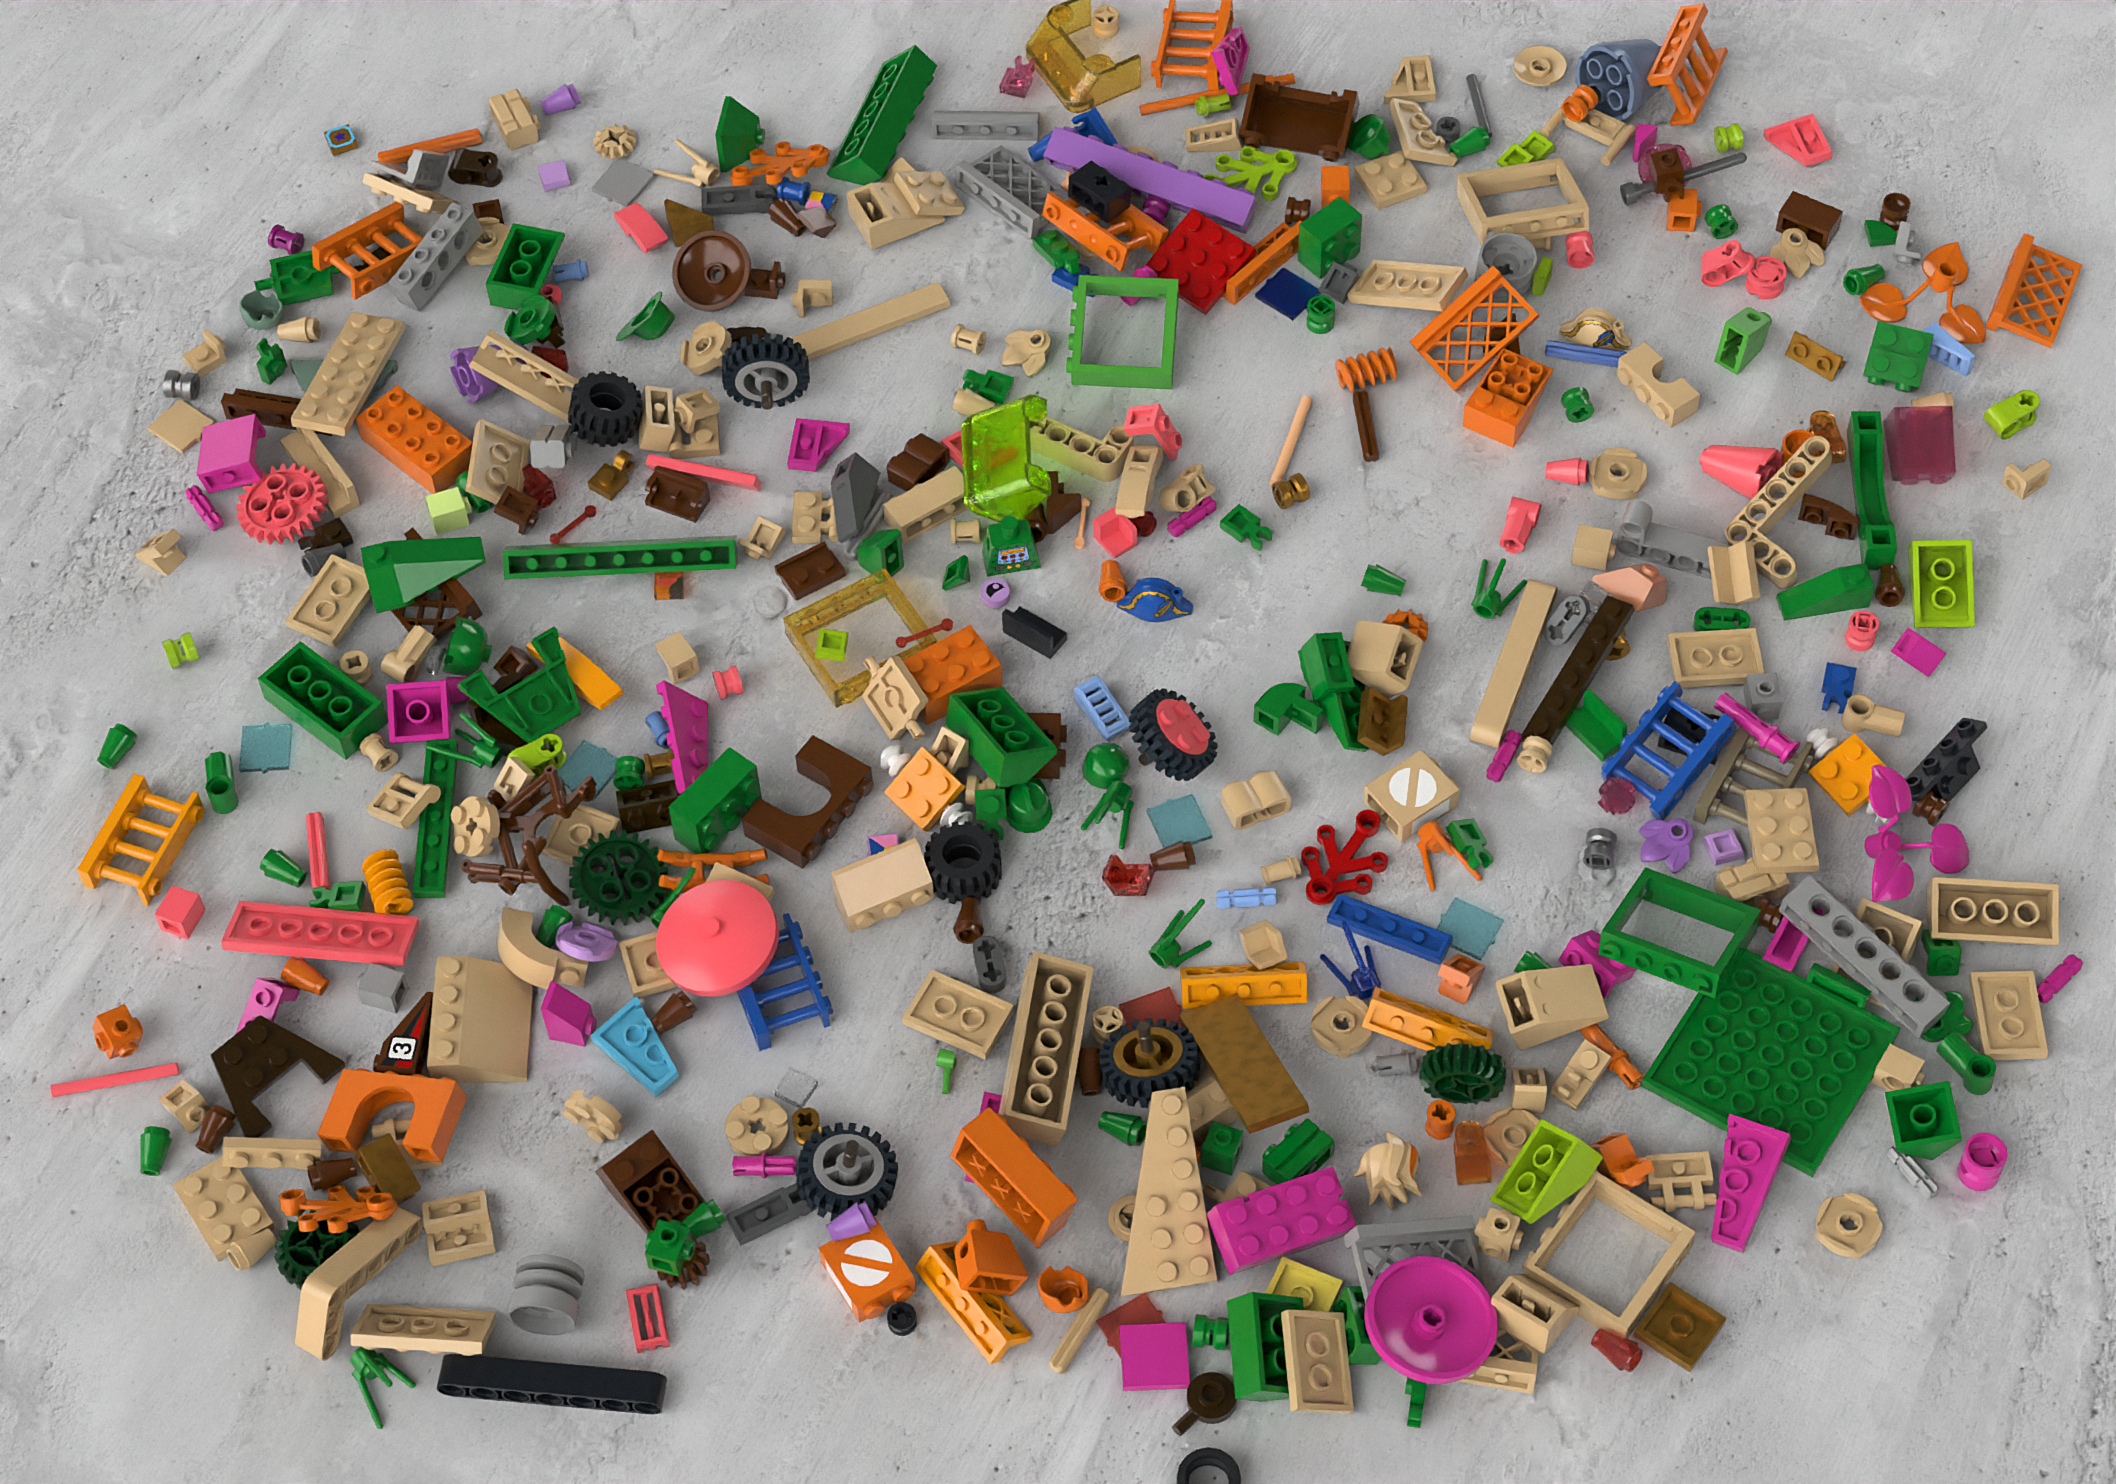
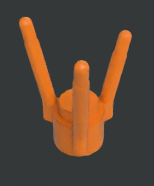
(1436, 840)

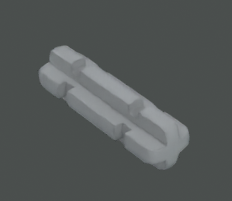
(1914, 1173)

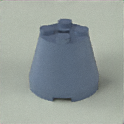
(1619, 75)

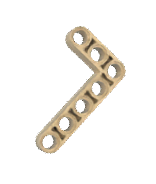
(1777, 508)
(344, 1274)

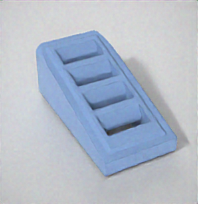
(1948, 350)
(1092, 692)

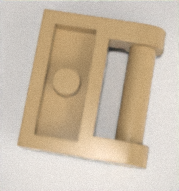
(703, 440)
(399, 808)

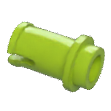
(1212, 104)

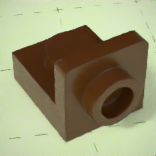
(766, 282)
(518, 508)

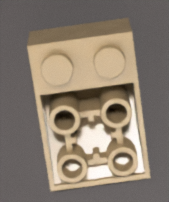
(885, 214)
(1550, 1003)

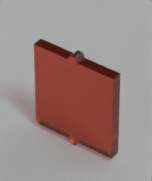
(1154, 1005)
(1137, 1311)

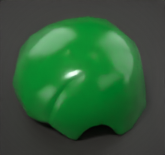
(1105, 764)

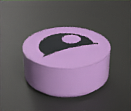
(995, 593)

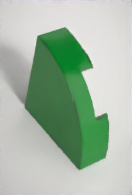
(1879, 233)

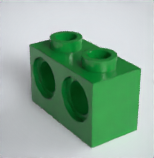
(1359, 1346)

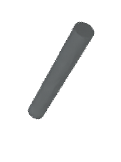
(1478, 103)

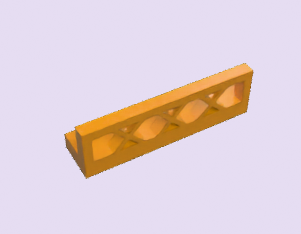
(1273, 985)
(1420, 1024)
(969, 1308)

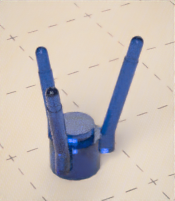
(1364, 978)

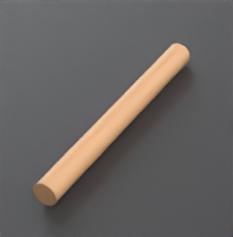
(1291, 439)

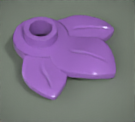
(1664, 845)

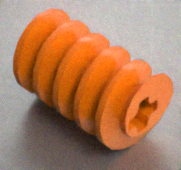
(1366, 368)

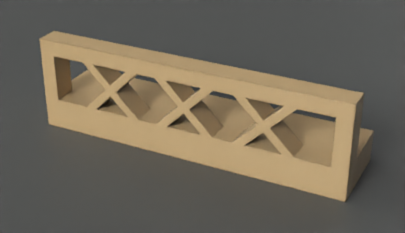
(524, 378)
(307, 449)

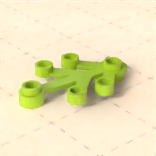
(1279, 164)

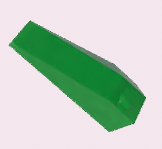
(410, 567)
(1342, 710)

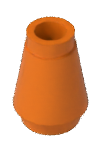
(1112, 583)
(303, 976)

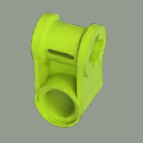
(2013, 413)
(538, 756)

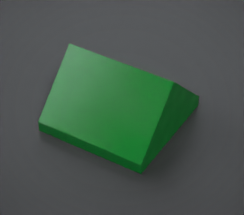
(1924, 1120)

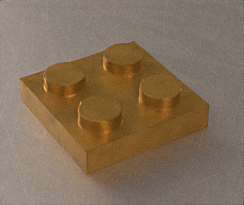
(1679, 1327)

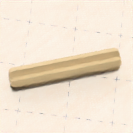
(1079, 1330)

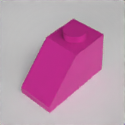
(567, 1016)

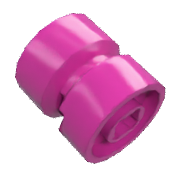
(1982, 1162)

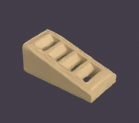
(1228, 141)

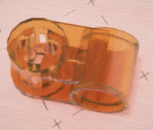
(1824, 425)
(1471, 1157)

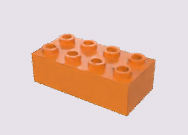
(415, 440)
(1013, 1177)

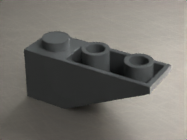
(851, 493)

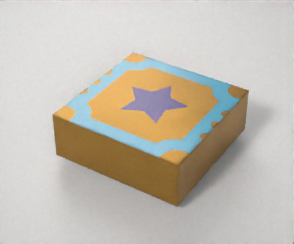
(340, 139)

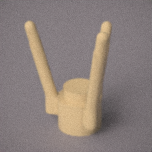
(704, 171)

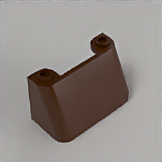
(1298, 119)

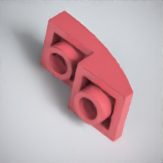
(642, 226)

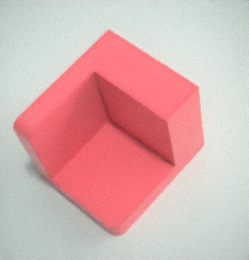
(1115, 533)
(180, 912)

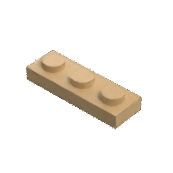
(270, 1152)

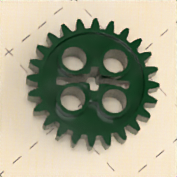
(592, 885)

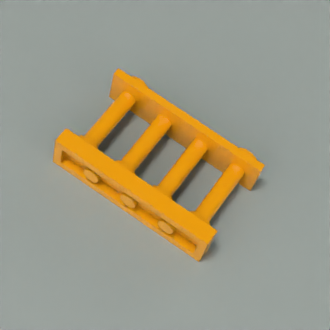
(124, 819)

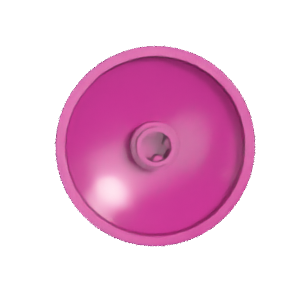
(1431, 1320)

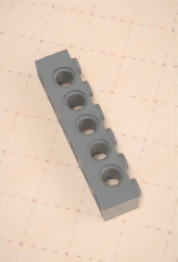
(1867, 972)

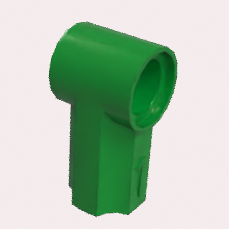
(220, 782)
(1967, 1062)

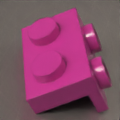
(1584, 950)

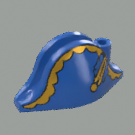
(1155, 601)

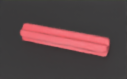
(317, 850)

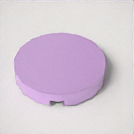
(586, 941)

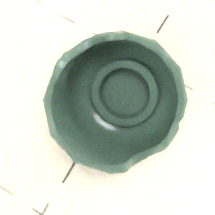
(261, 311)

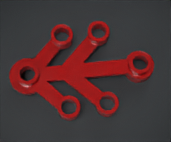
(1342, 862)

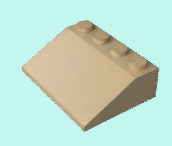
(479, 1022)

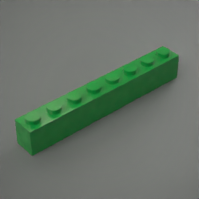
(620, 557)

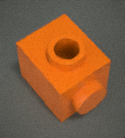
(1683, 212)

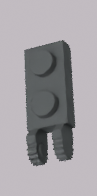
(737, 199)
(767, 1214)

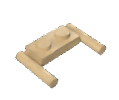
(1598, 127)

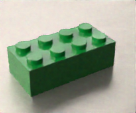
(322, 700)

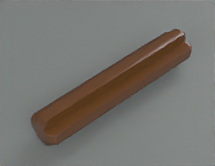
(1365, 426)

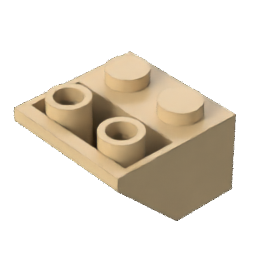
(1383, 656)
(1532, 1311)

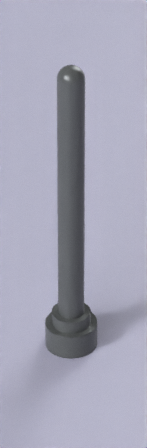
(1632, 192)

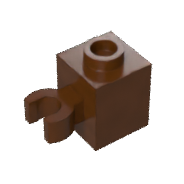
(1667, 173)

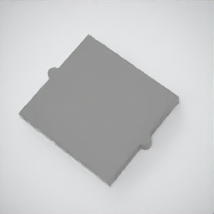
(623, 182)

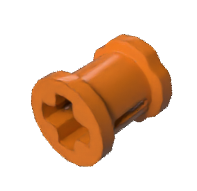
(1440, 1119)

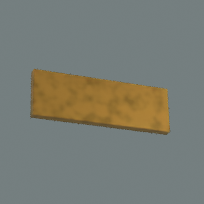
(1244, 1064)

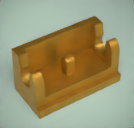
(387, 1169)

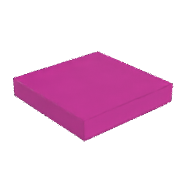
(1154, 1356)

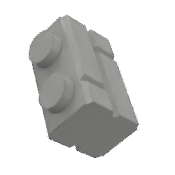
(553, 446)

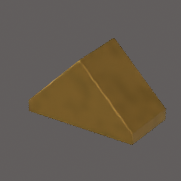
(685, 222)

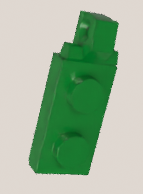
(1057, 251)

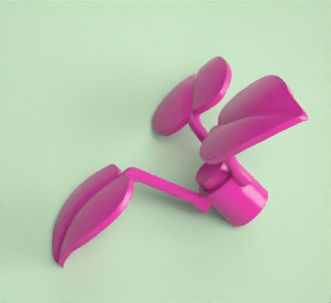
(1891, 876)

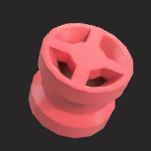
(727, 682)

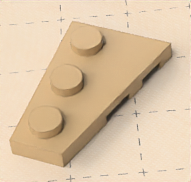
(1416, 136)

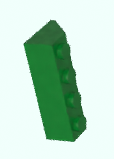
(999, 735)

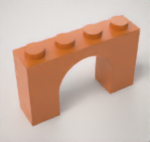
(365, 1093)

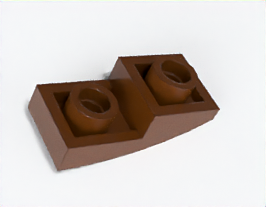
(1838, 520)

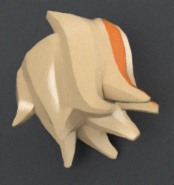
(1390, 1170)

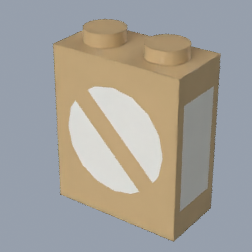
(1411, 795)

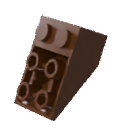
(649, 1183)

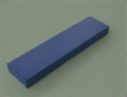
(1390, 929)

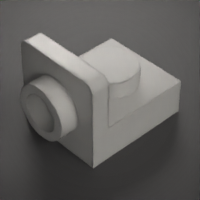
(1905, 238)

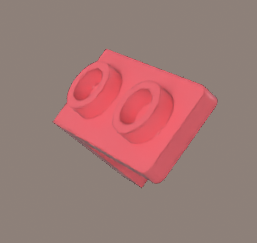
(1153, 420)

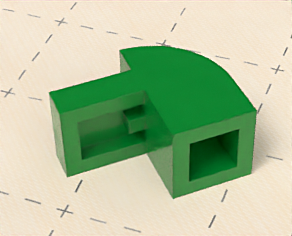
(1287, 703)

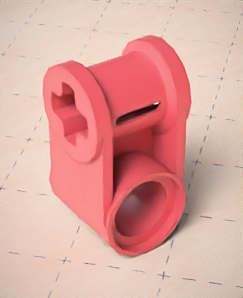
(1723, 263)

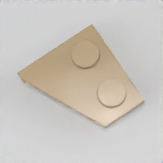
(1412, 81)

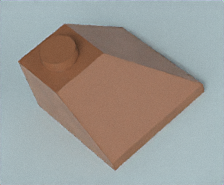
(1636, 585)

